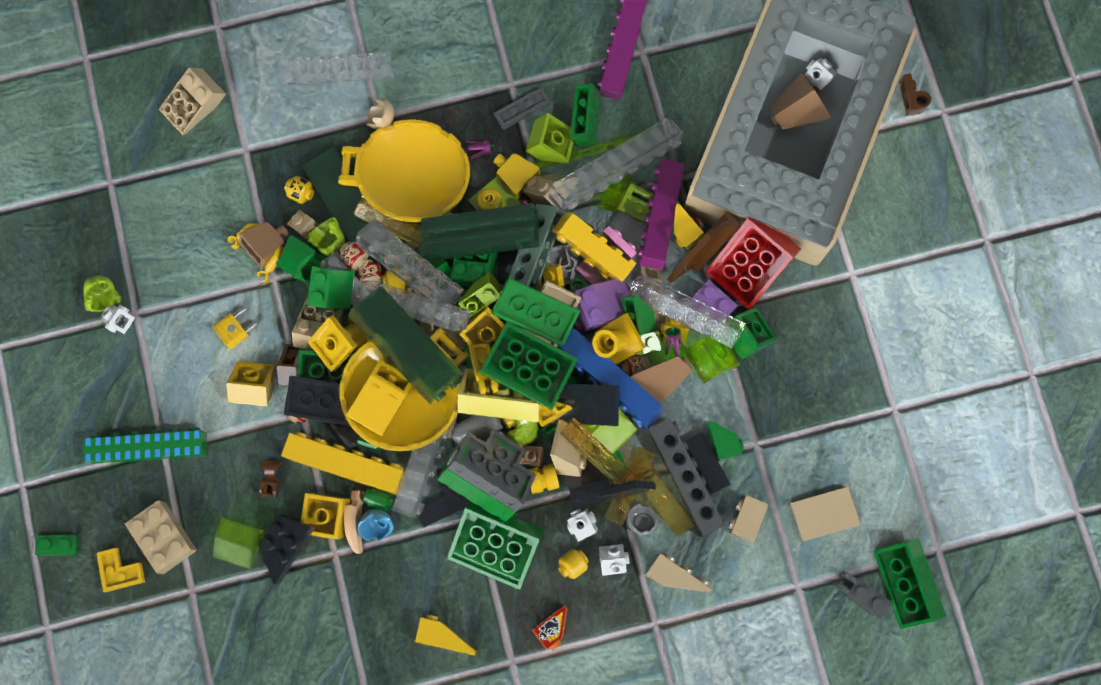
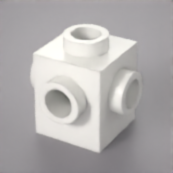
(820, 73)
(117, 318)
(582, 531)
(613, 559)

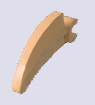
(351, 520)

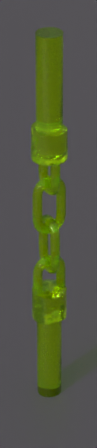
(615, 143)

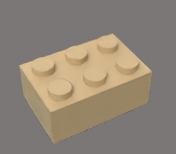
(160, 537)

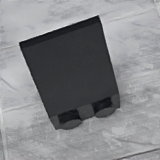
(587, 488)

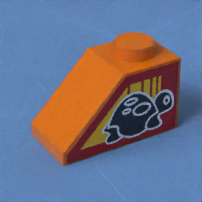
(552, 629)

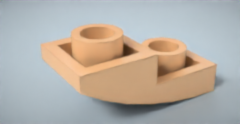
(533, 456)

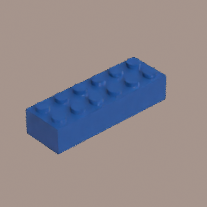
(602, 371)

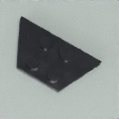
(283, 544)

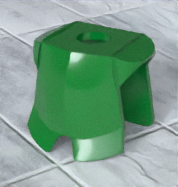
(299, 258)

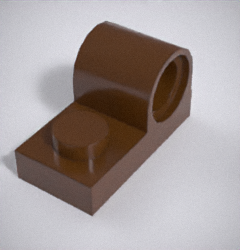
(911, 96)

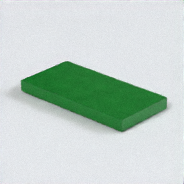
(535, 311)

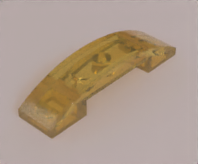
(664, 500)
(620, 507)

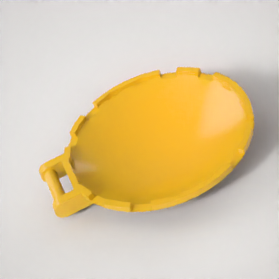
(409, 170)
(415, 420)

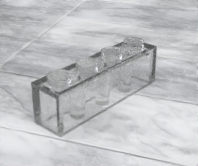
(632, 231)

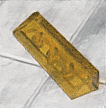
(405, 230)

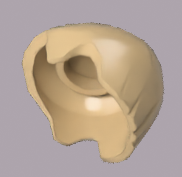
(380, 115)

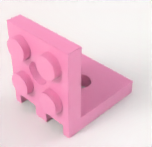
(615, 240)

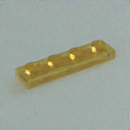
(595, 452)

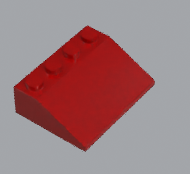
(752, 261)

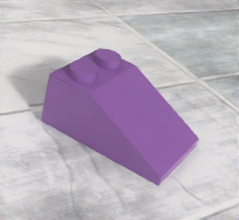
(600, 304)

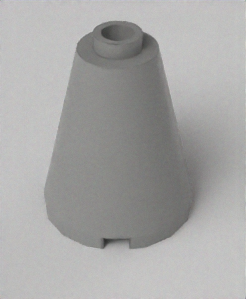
(478, 426)

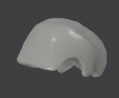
(641, 519)

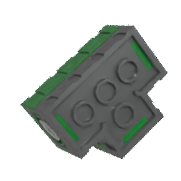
(489, 473)

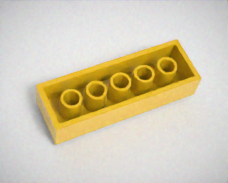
(341, 463)

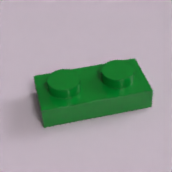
(56, 545)

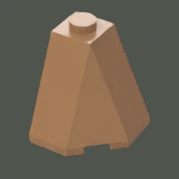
(798, 105)
(663, 377)

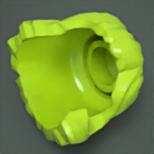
(327, 237)
(99, 294)
(524, 433)

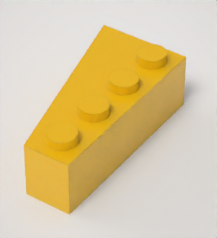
(592, 248)

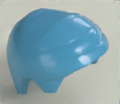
(375, 524)

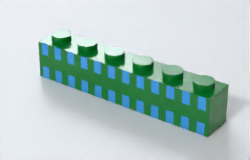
(145, 446)

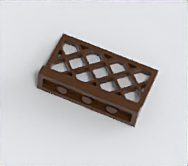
(707, 246)

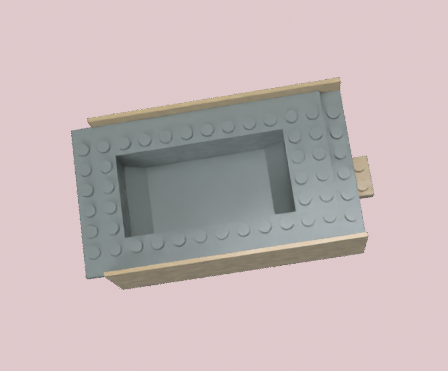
(809, 173)

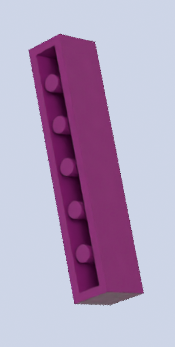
(622, 48)
(661, 215)

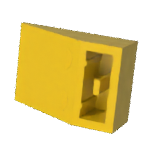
(379, 398)

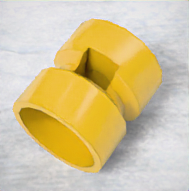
(544, 478)

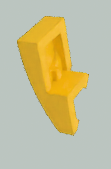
(547, 416)

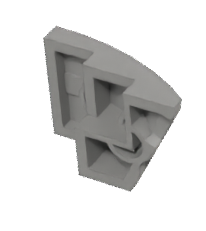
(568, 260)

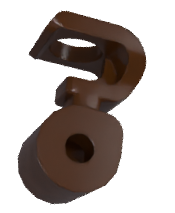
(270, 486)

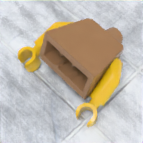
(262, 244)

